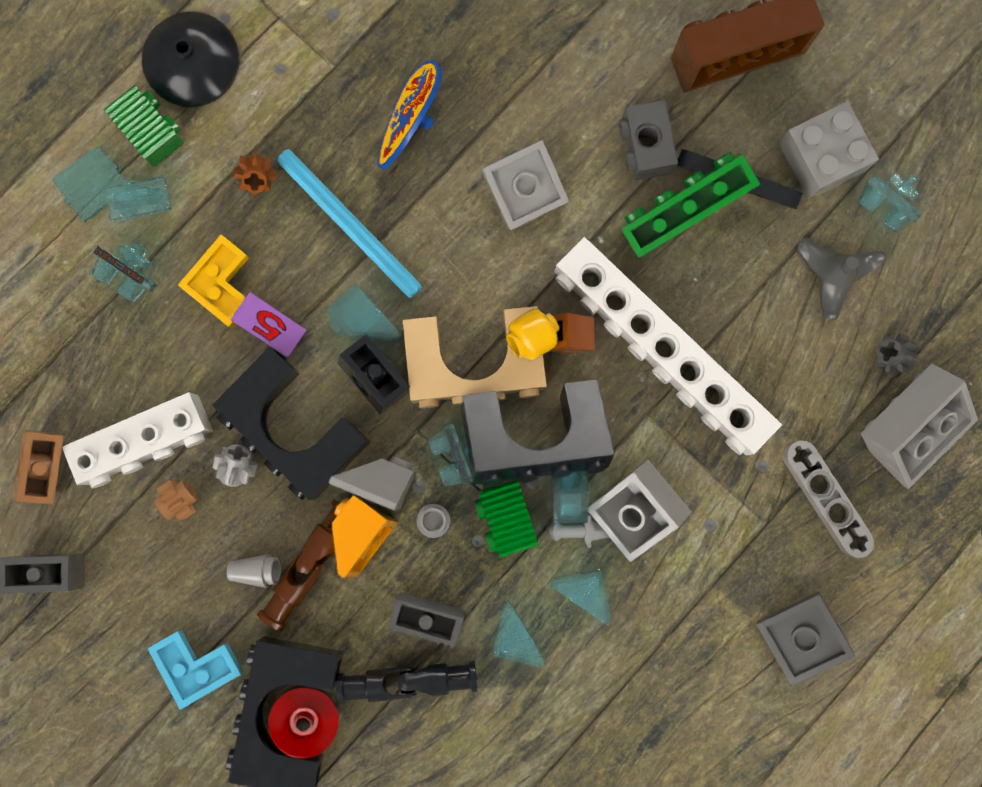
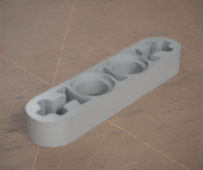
(831, 496)

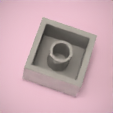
(828, 150)

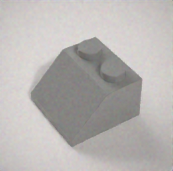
(639, 511)

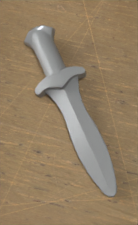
(588, 531)

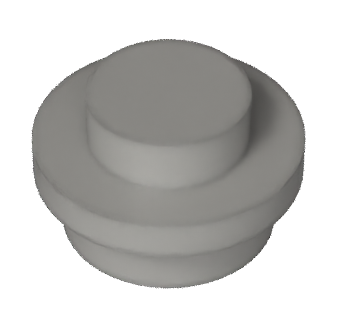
(433, 520)

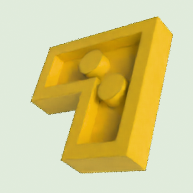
(210, 277)

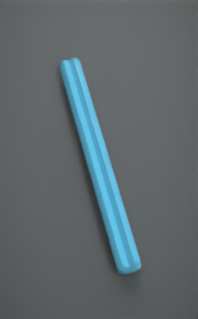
(349, 223)

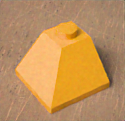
(358, 534)

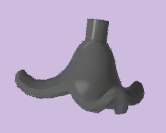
(837, 272)

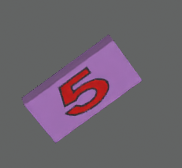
(268, 324)

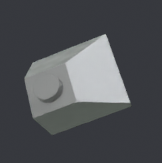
(378, 481)

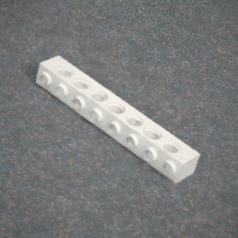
(758, 422)

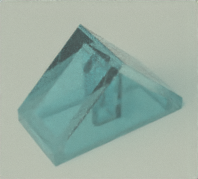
(586, 591)
(513, 639)

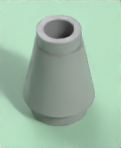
(255, 571)

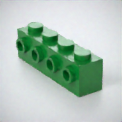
(690, 204)

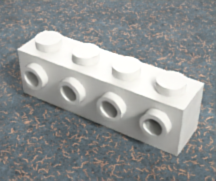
(137, 440)

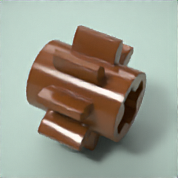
(255, 182)

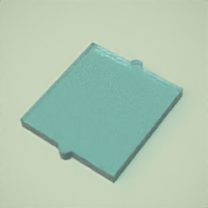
(85, 183)

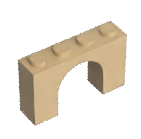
(434, 382)

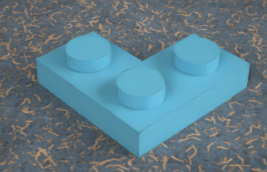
(192, 677)

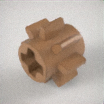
(176, 500)

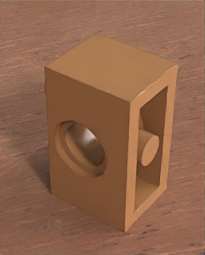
(37, 467)

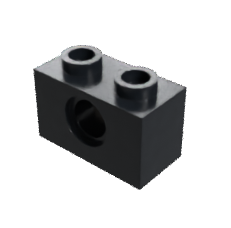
(373, 374)

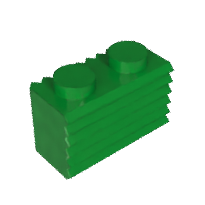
(144, 126)
(507, 519)

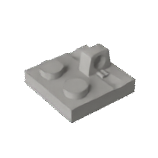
(525, 185)

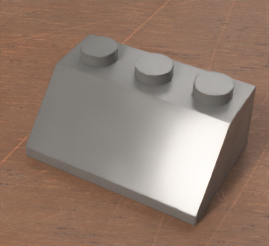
(920, 424)

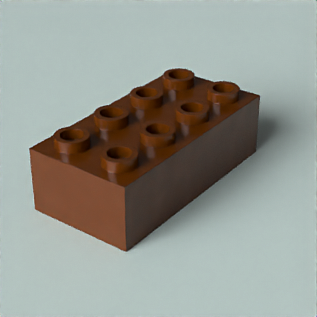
(744, 41)

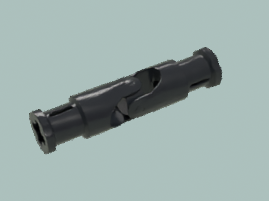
(433, 680)

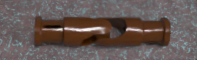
(310, 561)

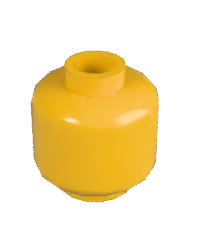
(532, 334)

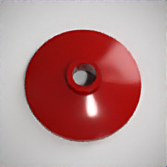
(308, 706)

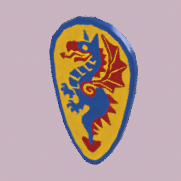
(410, 111)

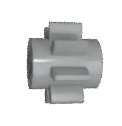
(234, 465)

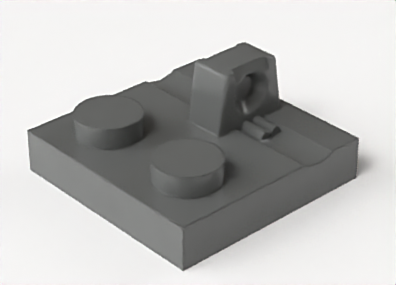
(805, 638)

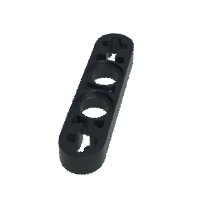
(767, 189)

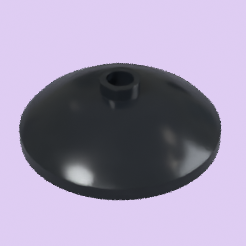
(202, 71)

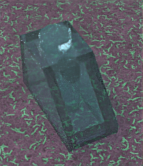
(359, 316)
(570, 498)

